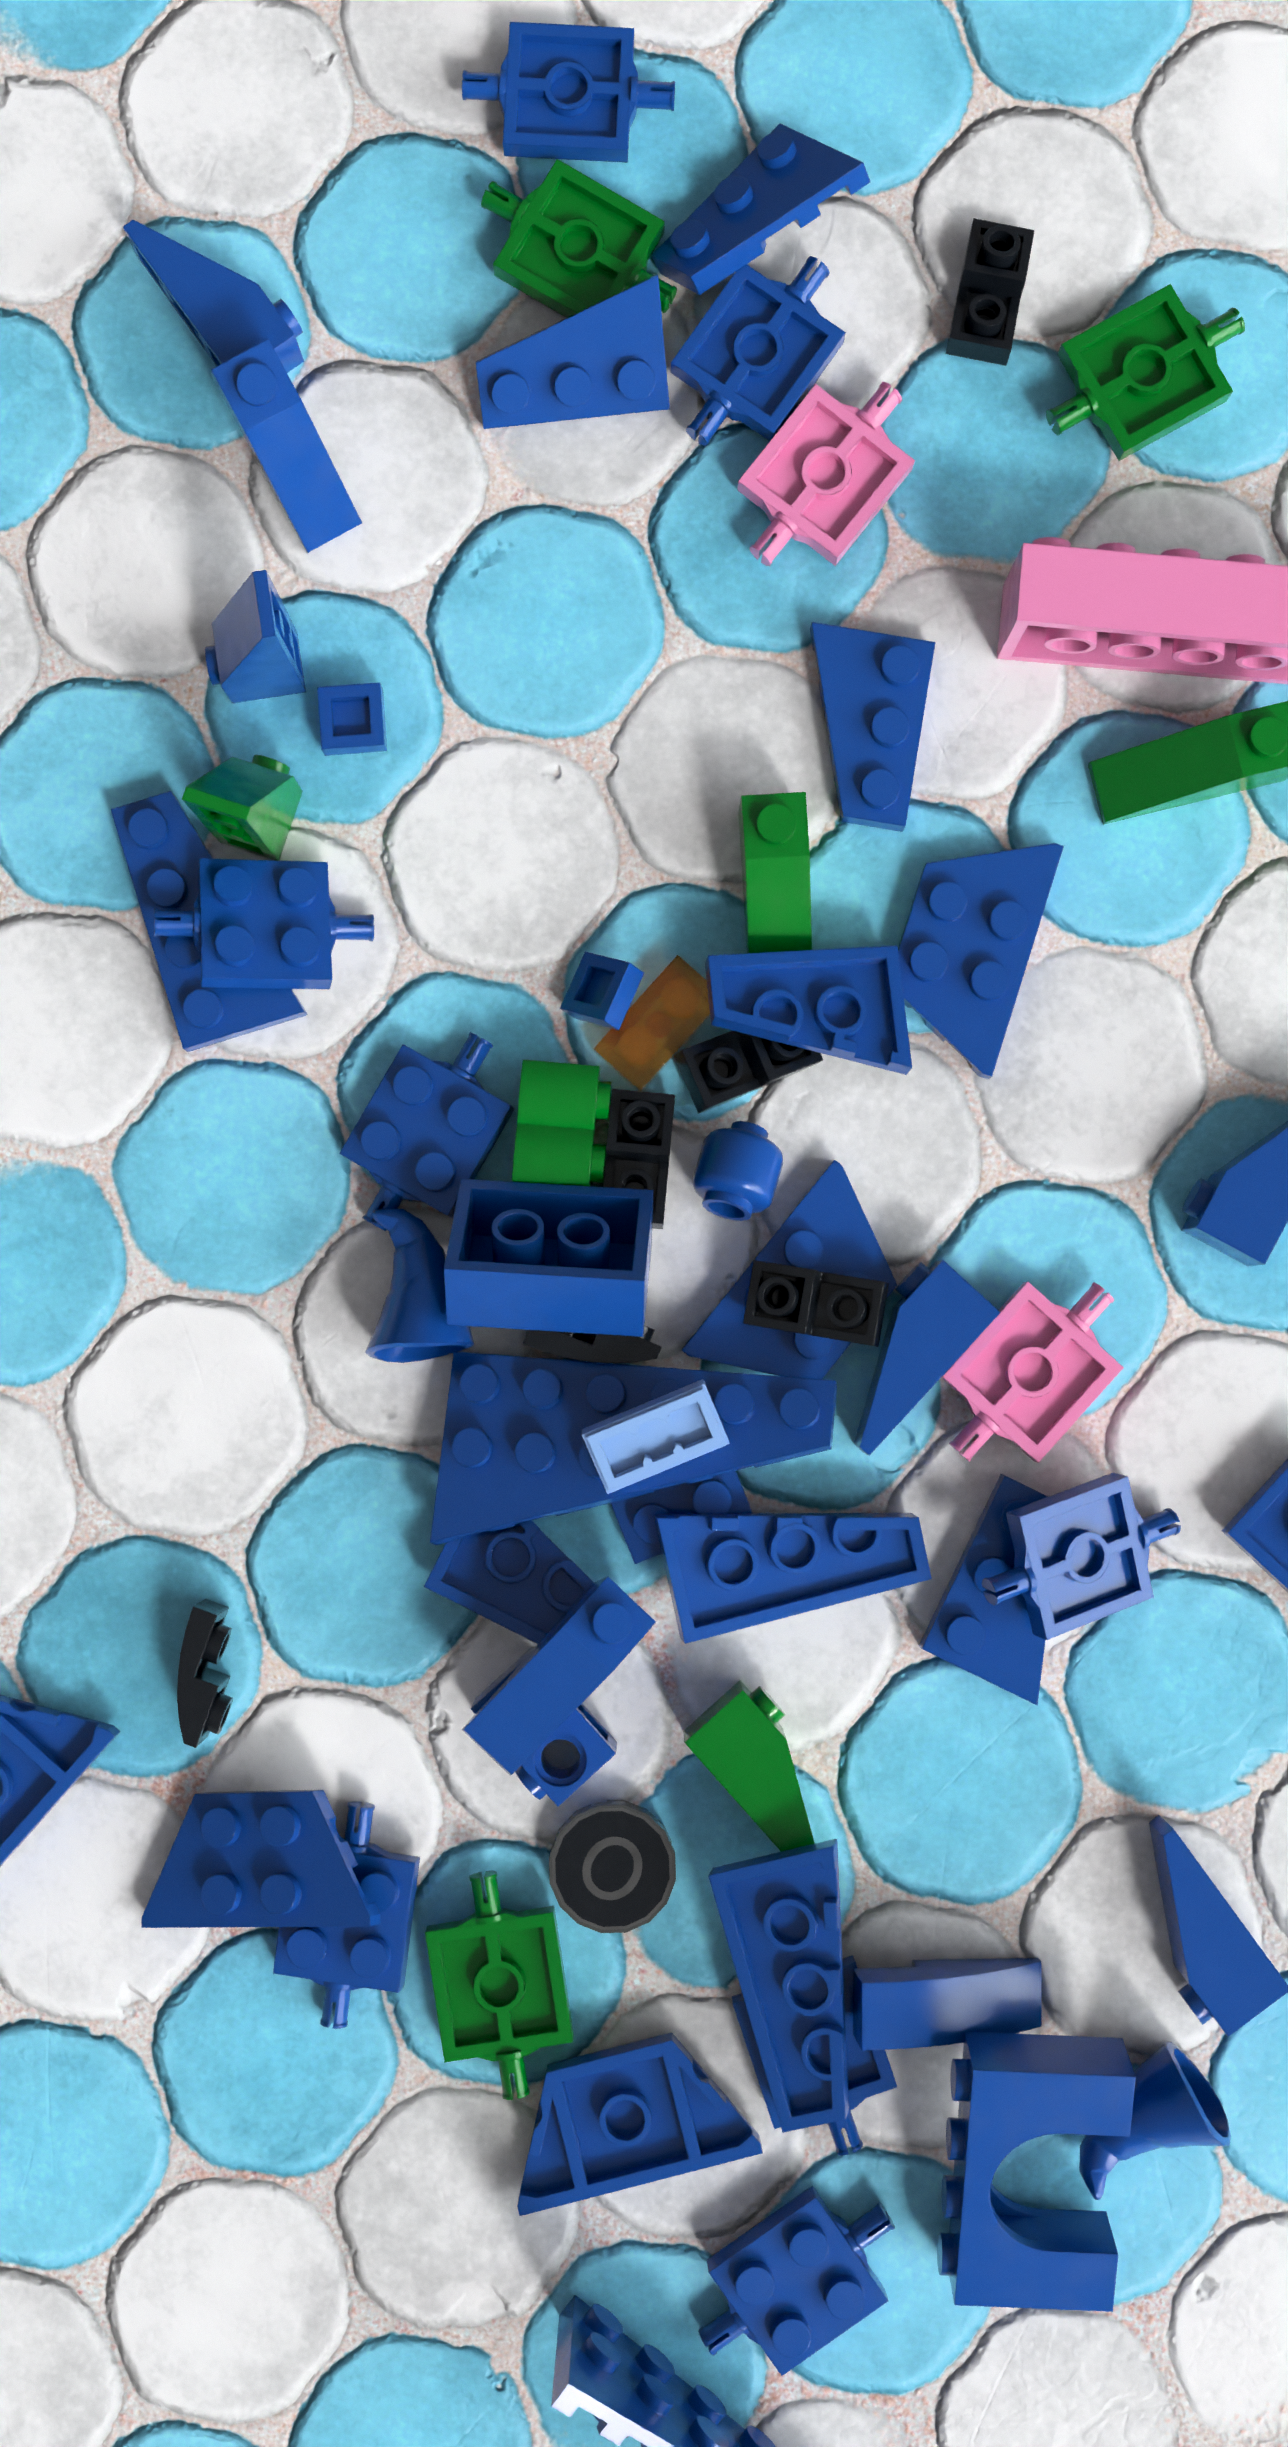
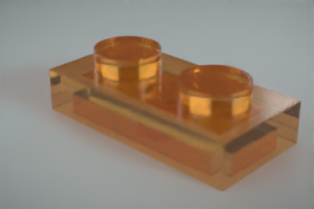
(657, 1025)

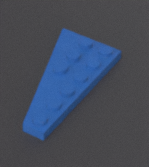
(520, 1450)
(635, 2388)

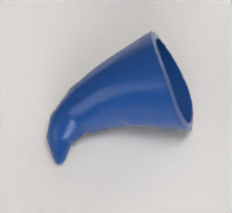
(415, 1309)
(1170, 2110)

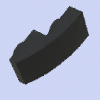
(990, 291)
(736, 1066)
(640, 1145)
(816, 1303)
(603, 1350)
(201, 1689)

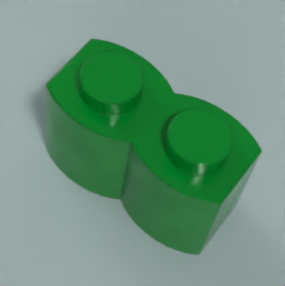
(559, 1124)

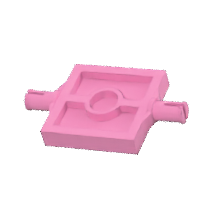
(825, 474)
(1032, 1372)

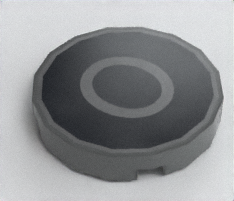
(612, 1866)

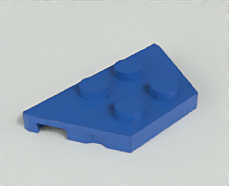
(972, 945)
(820, 1234)
(39, 1762)
(259, 1865)
(628, 2122)

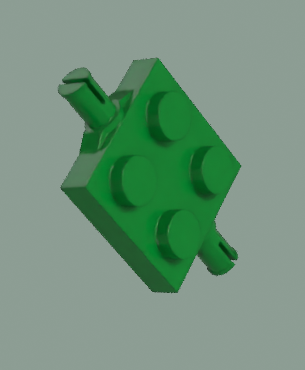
(574, 241)
(1145, 372)
(499, 1984)

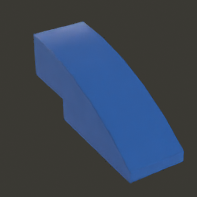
(943, 2000)

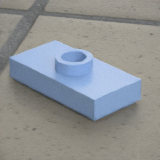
(655, 1436)

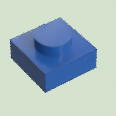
(352, 719)
(602, 990)

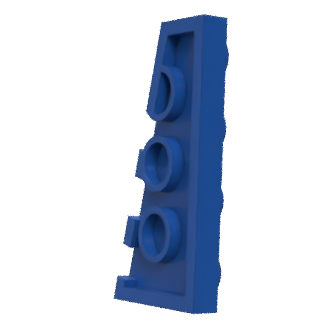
(163, 865)
(771, 1566)
(789, 1963)

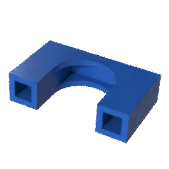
(1009, 2094)

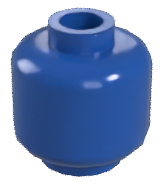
(737, 1171)

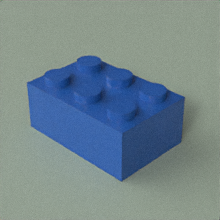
(549, 1257)

